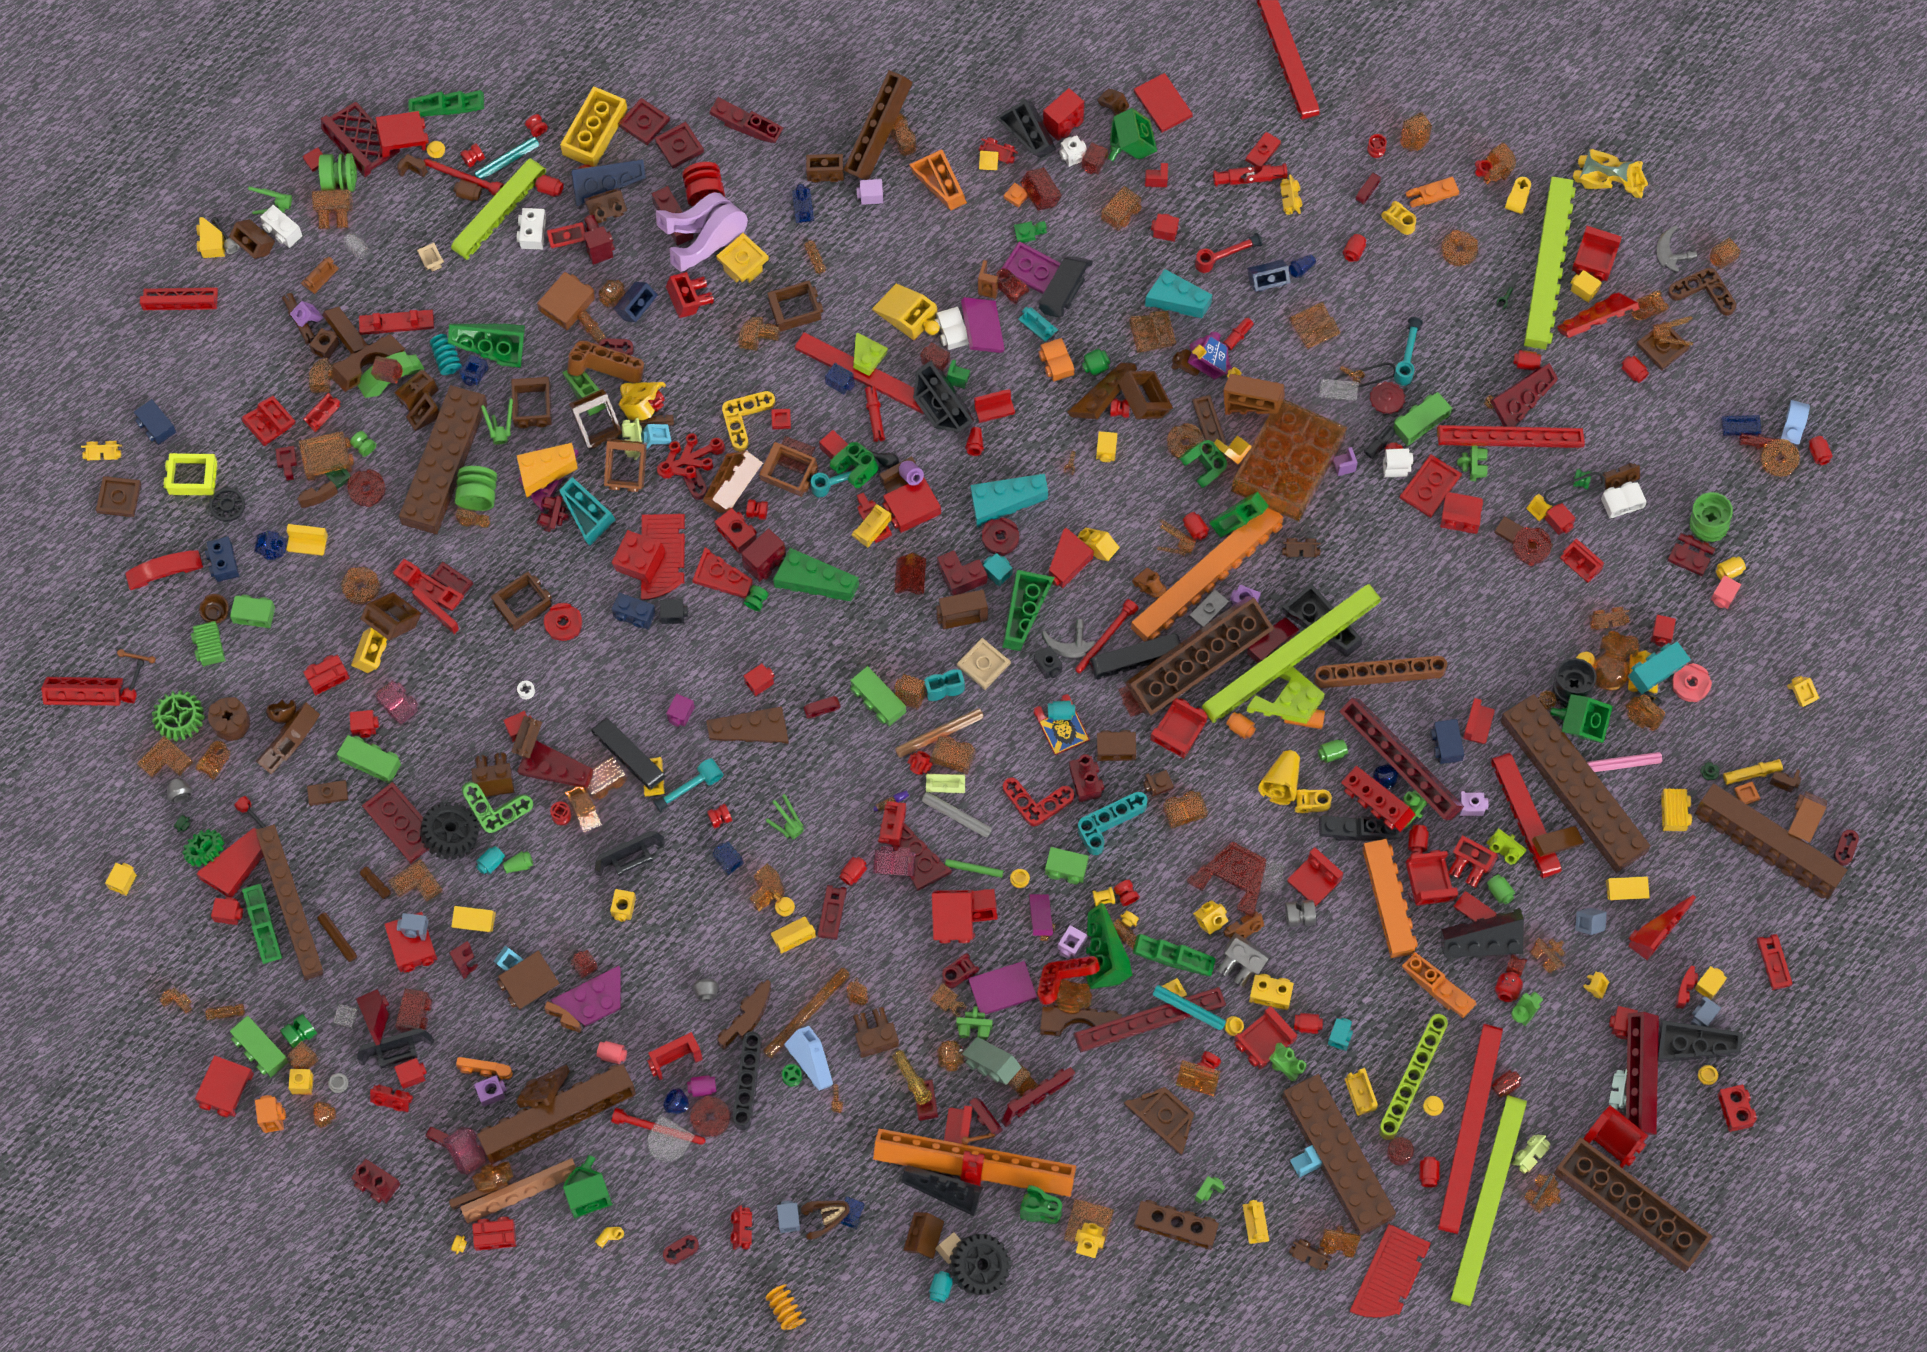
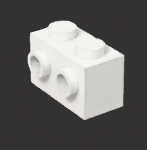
(280, 226)
(532, 228)

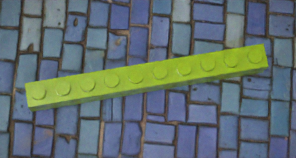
(1548, 263)

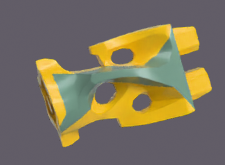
(1596, 172)

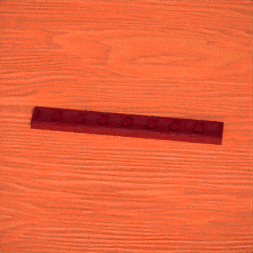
(1144, 1021)

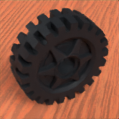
(453, 818)
(965, 1266)

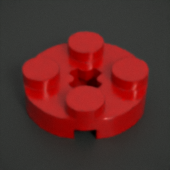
(565, 632)

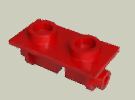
(1005, 152)
(322, 412)
(382, 1096)
(740, 1219)

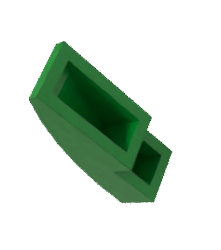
(1239, 514)

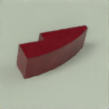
(1280, 635)

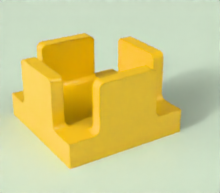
(742, 259)

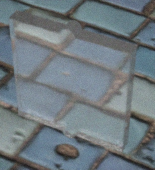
(1273, 876)

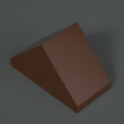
(423, 412)

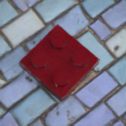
(644, 121)
(679, 145)

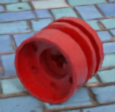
(702, 180)

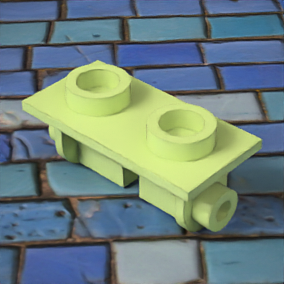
(633, 432)
(945, 783)
(1536, 1146)

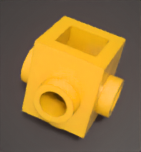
(1211, 917)
(1089, 1239)

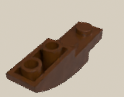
(289, 739)
(752, 1010)

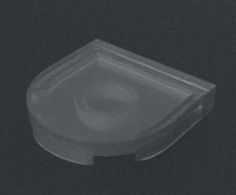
(668, 1140)

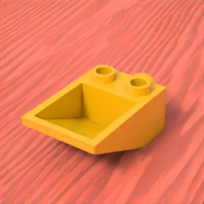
(908, 311)

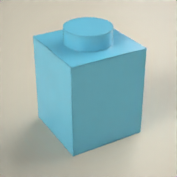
(507, 958)

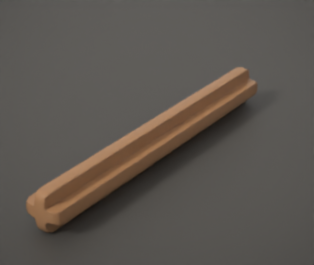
(942, 731)

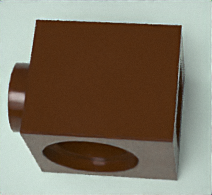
(324, 351)

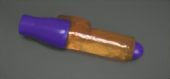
(895, 798)

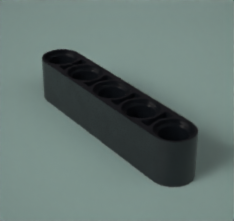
(1132, 656)
(628, 753)
(747, 1071)

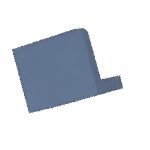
(1590, 921)

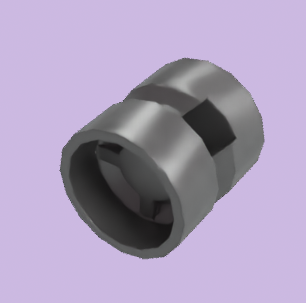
(1300, 913)

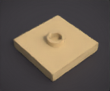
(983, 663)

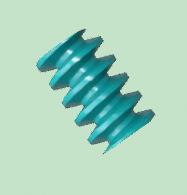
(445, 355)

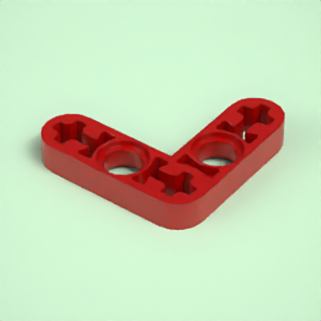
(1038, 808)
(1055, 971)

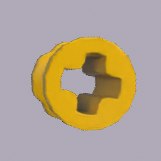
(1104, 897)

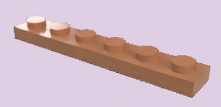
(517, 1191)

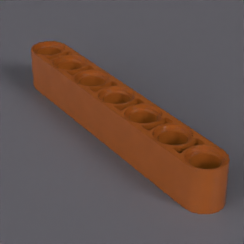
(1387, 666)

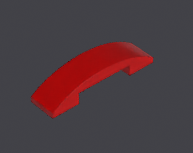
(162, 567)
(438, 593)

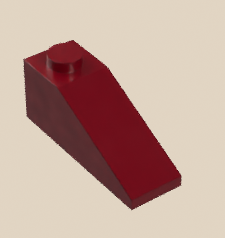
(374, 1013)

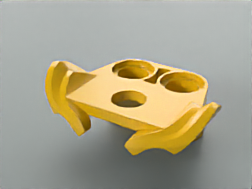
(636, 403)

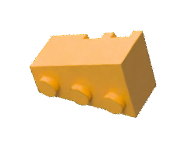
(545, 466)

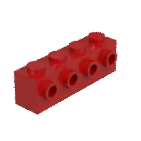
(1378, 799)

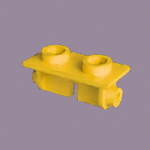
(1293, 202)
(94, 451)
(1255, 1222)

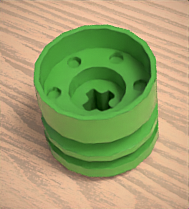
(338, 172)
(476, 488)
(1711, 507)

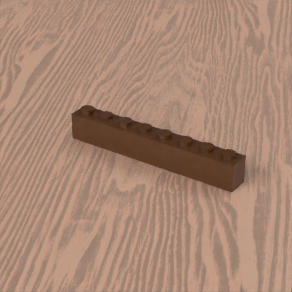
(289, 902)

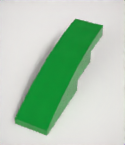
(447, 104)
(262, 923)
(1173, 955)

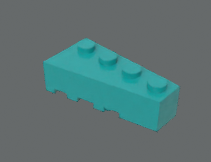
(1006, 496)

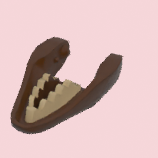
(832, 1214)

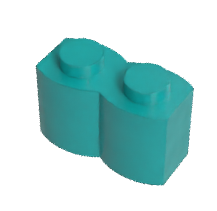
(948, 684)

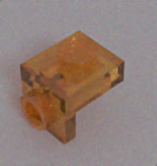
(173, 995)

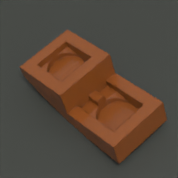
(567, 1020)

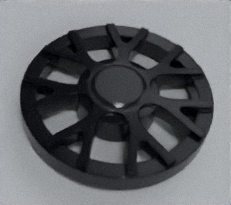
(227, 504)

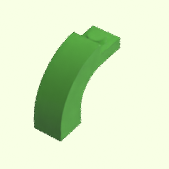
(371, 387)

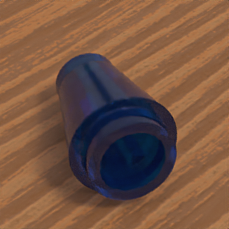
(1301, 266)

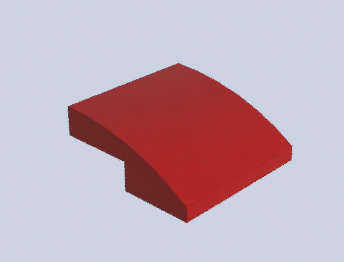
(268, 420)

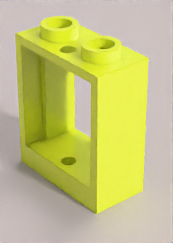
(207, 488)

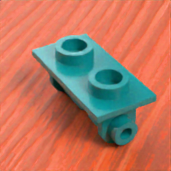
(1037, 324)

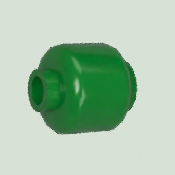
(1096, 362)

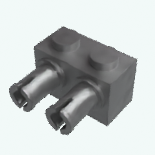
(1245, 953)

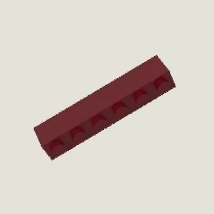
(1642, 1071)

